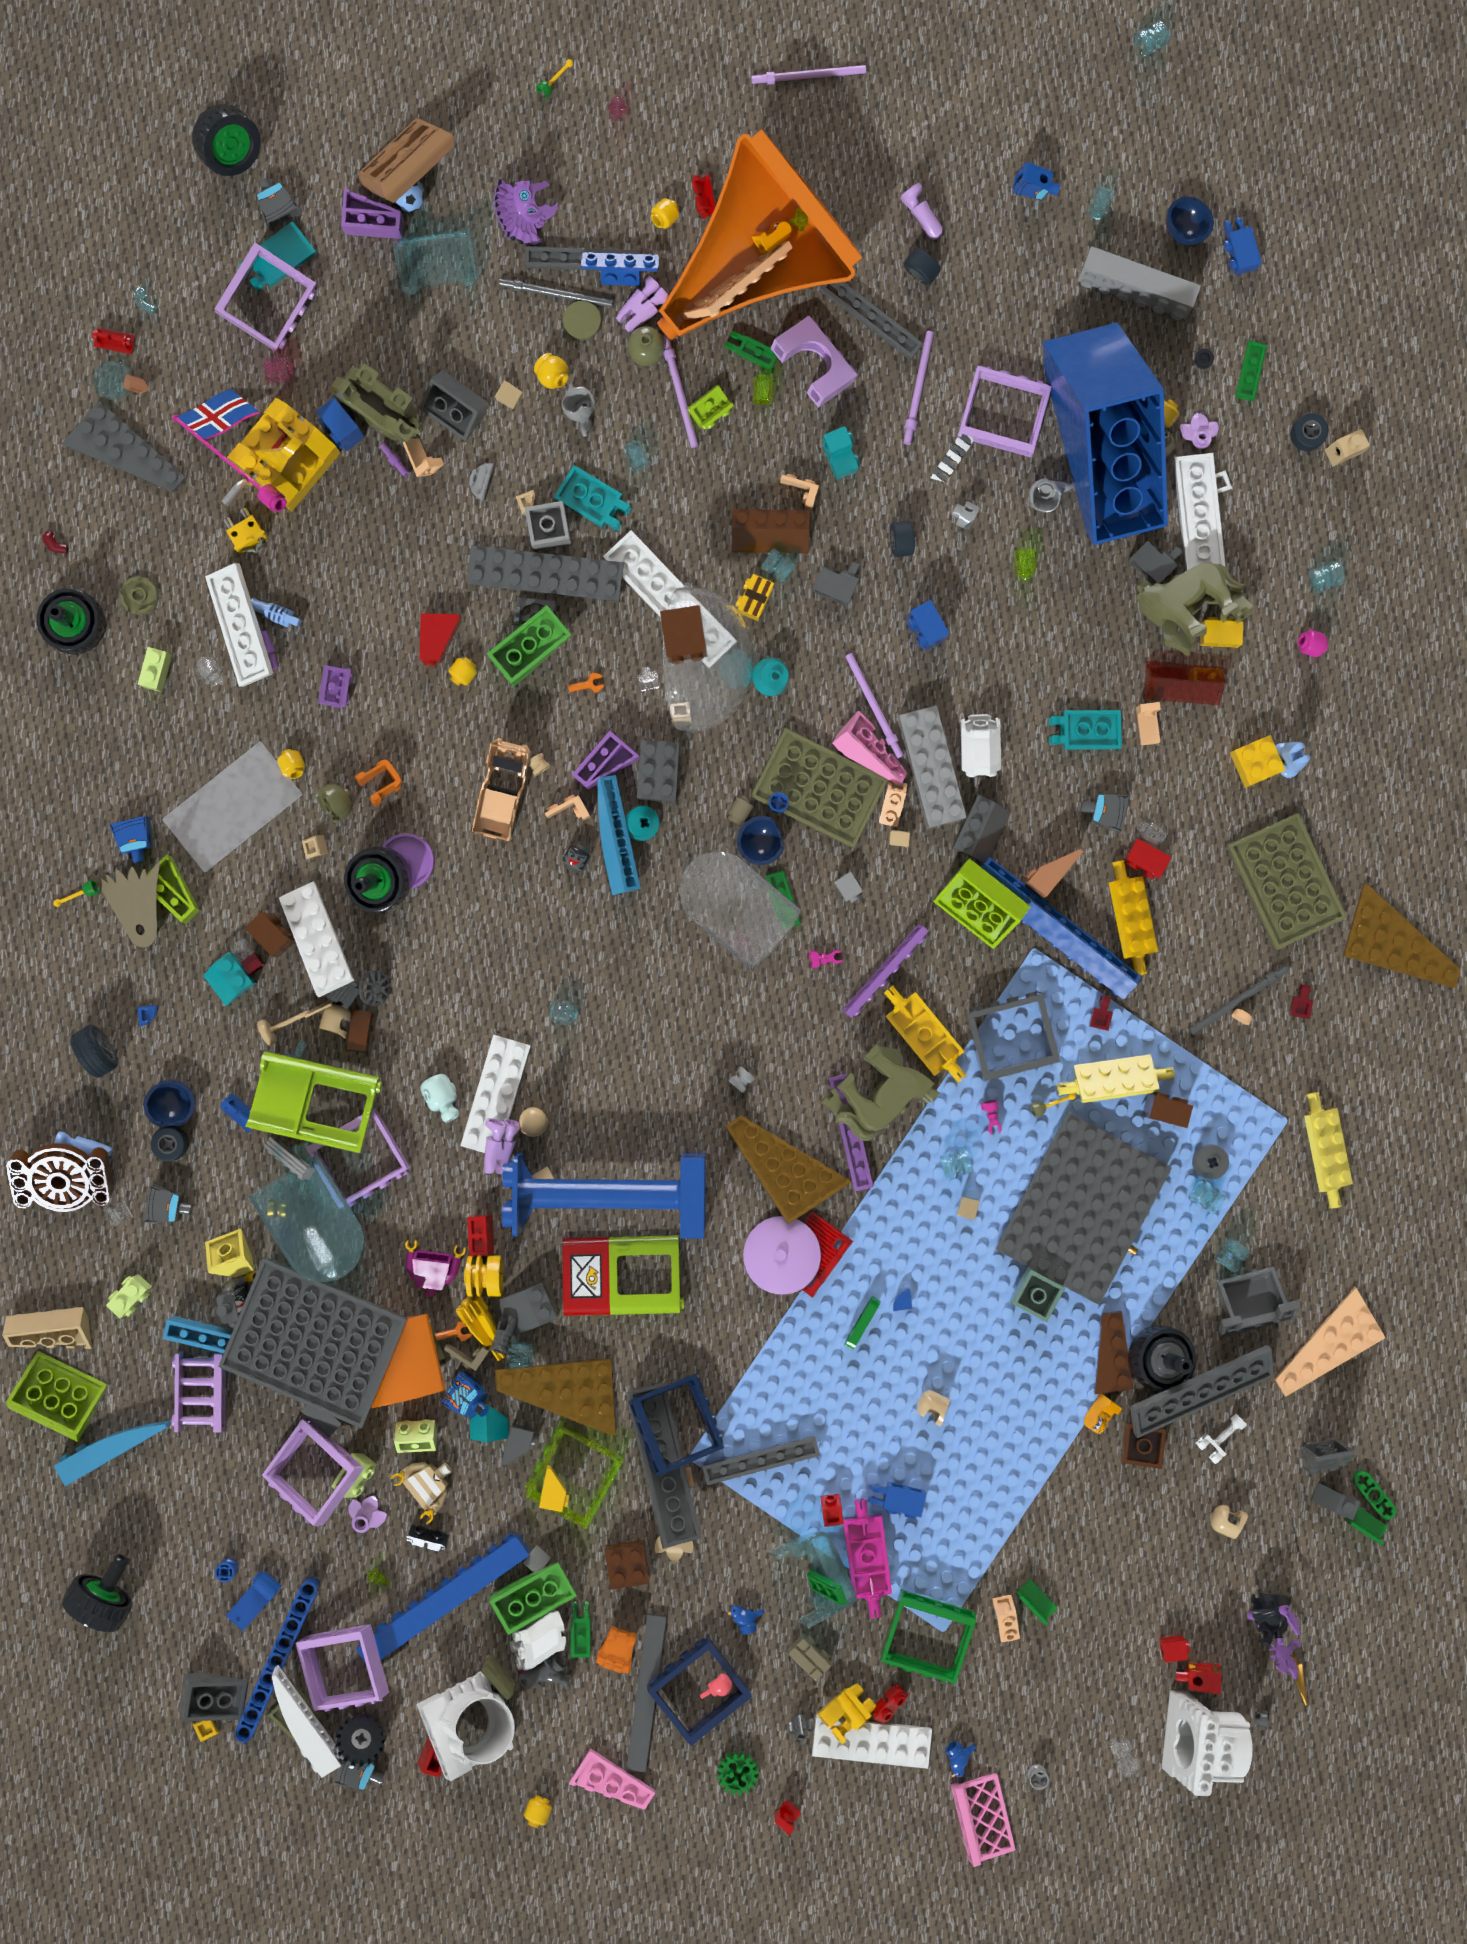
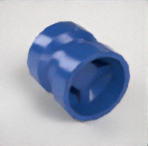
(776, 800)
(229, 1566)

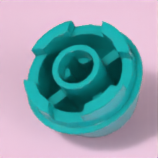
(771, 676)

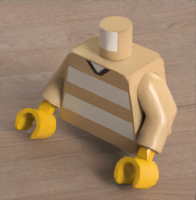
(426, 1485)

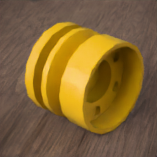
(484, 1276)

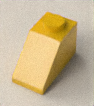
(553, 1492)

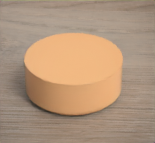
(1242, 1016)

